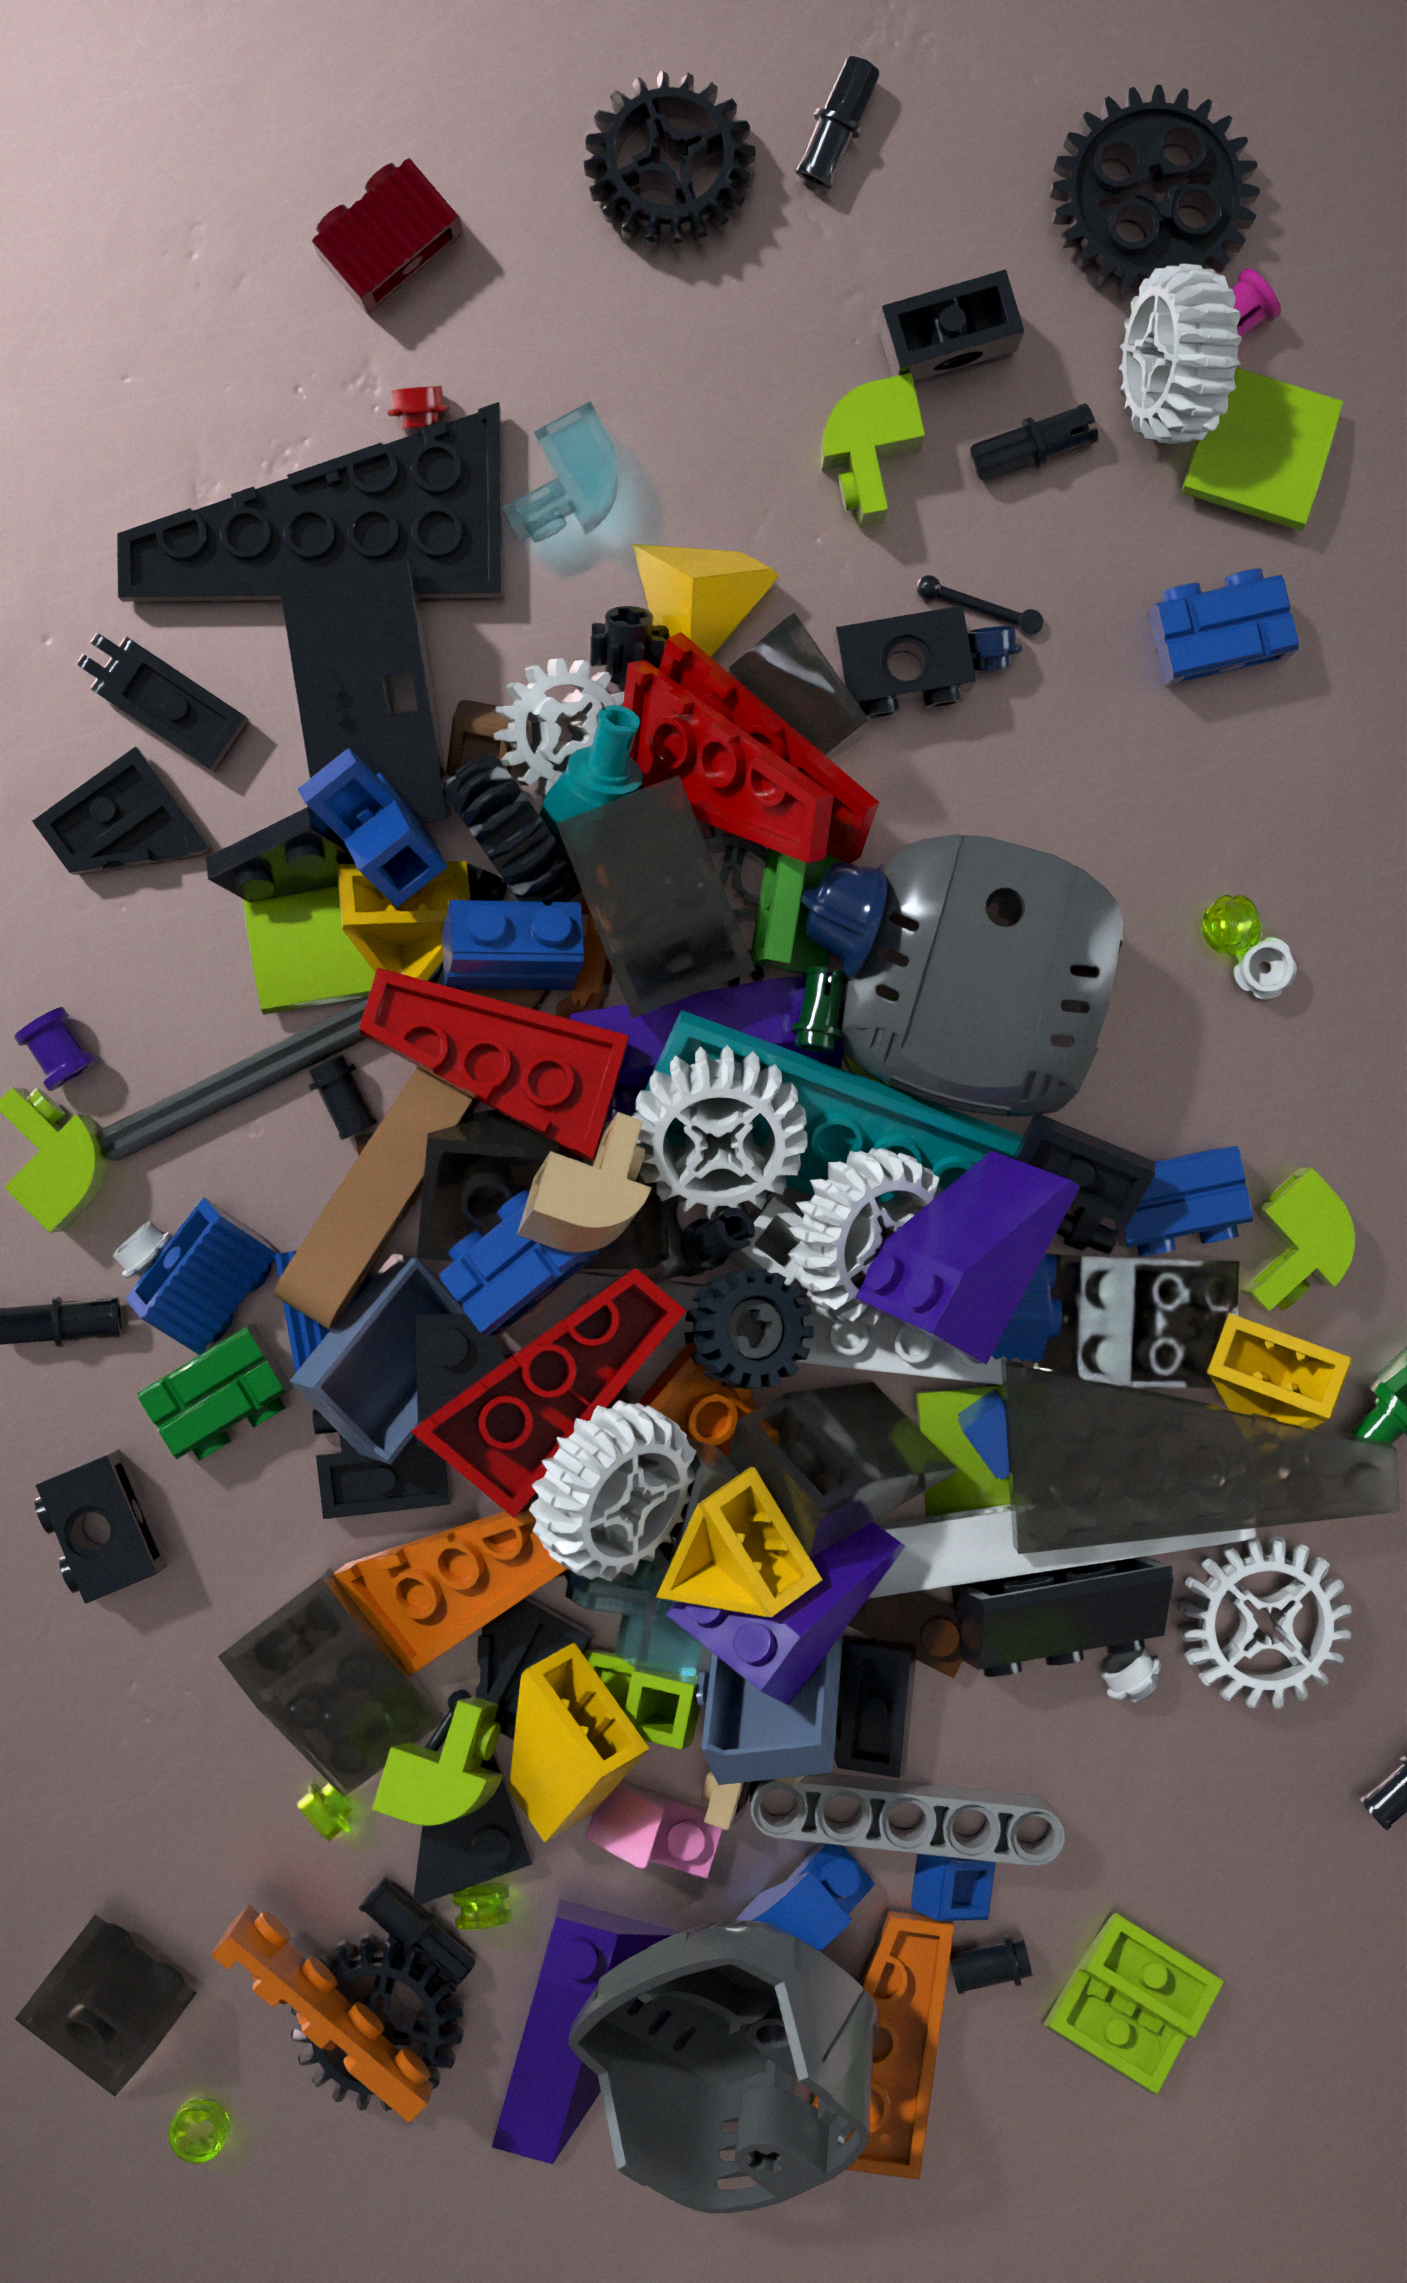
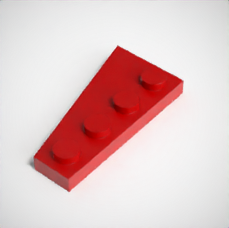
(706, 679)
(723, 769)
(513, 1058)

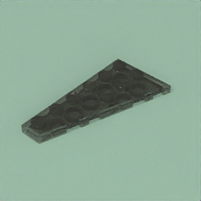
(1149, 1465)

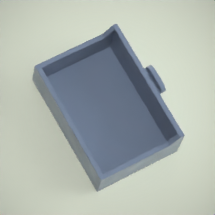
(367, 1363)
(761, 1738)

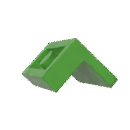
(782, 916)

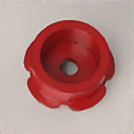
(418, 406)

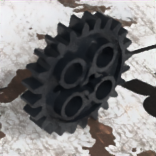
(1138, 140)

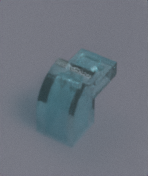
(584, 475)
(646, 1633)

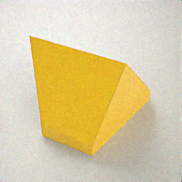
(701, 590)
(405, 936)
(1276, 1374)
(739, 1553)

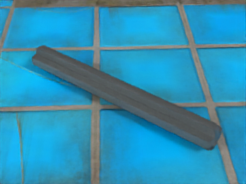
(233, 1083)

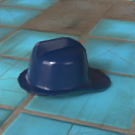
(846, 912)

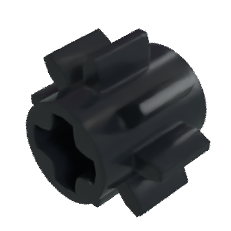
(626, 639)

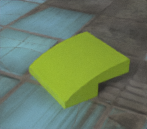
(1265, 450)
(303, 953)
(973, 1482)
(1133, 2003)

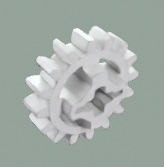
(543, 712)

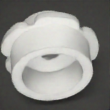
(1281, 973)
(141, 1249)
(1131, 1675)

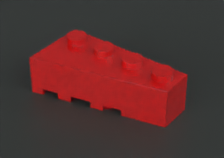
(517, 1410)

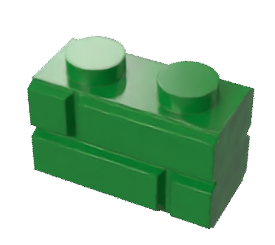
(216, 1392)

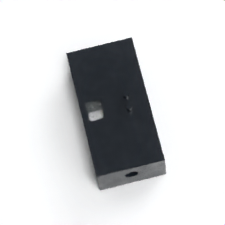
(367, 677)

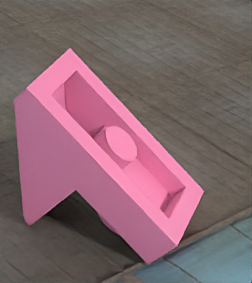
(655, 1828)

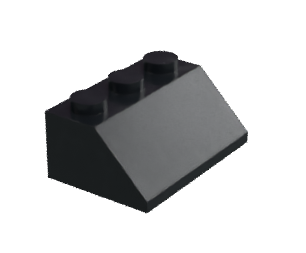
(1062, 1613)

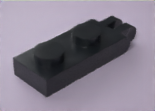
(164, 700)

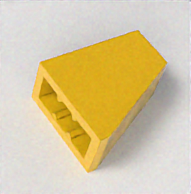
(568, 1743)

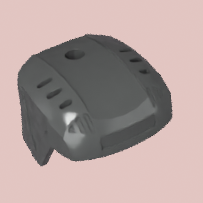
(981, 994)
(758, 2018)

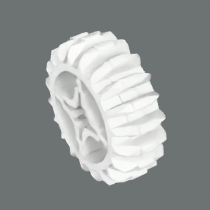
(1180, 353)
(716, 1100)
(847, 1226)
(613, 1490)
(1303, 1660)

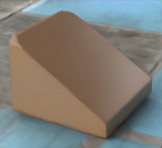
(473, 734)

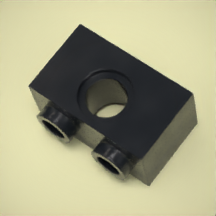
(951, 327)
(933, 636)
(108, 1490)

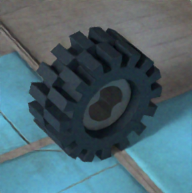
(729, 1355)

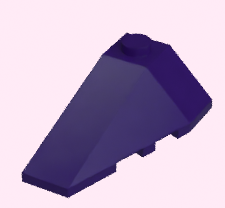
(755, 1008)
(548, 2082)

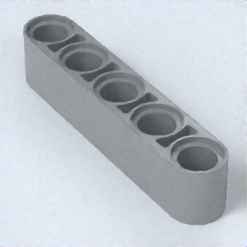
(930, 1836)

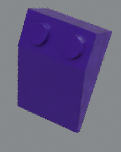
(970, 1254)
(786, 1649)

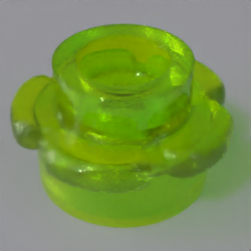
(1220, 926)
(326, 1810)

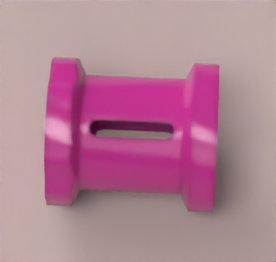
(1254, 301)

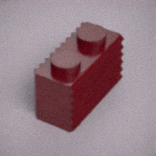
(386, 233)

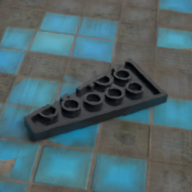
(406, 499)

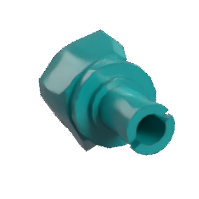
(597, 771)

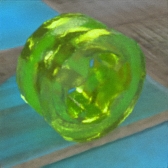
(482, 1906)
(199, 2149)

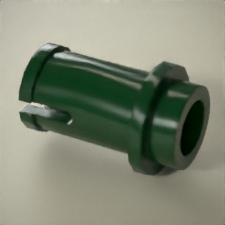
(820, 1011)

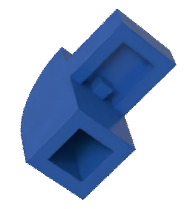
(375, 825)
(815, 1897)

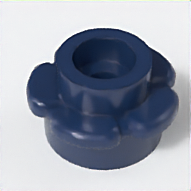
(993, 647)

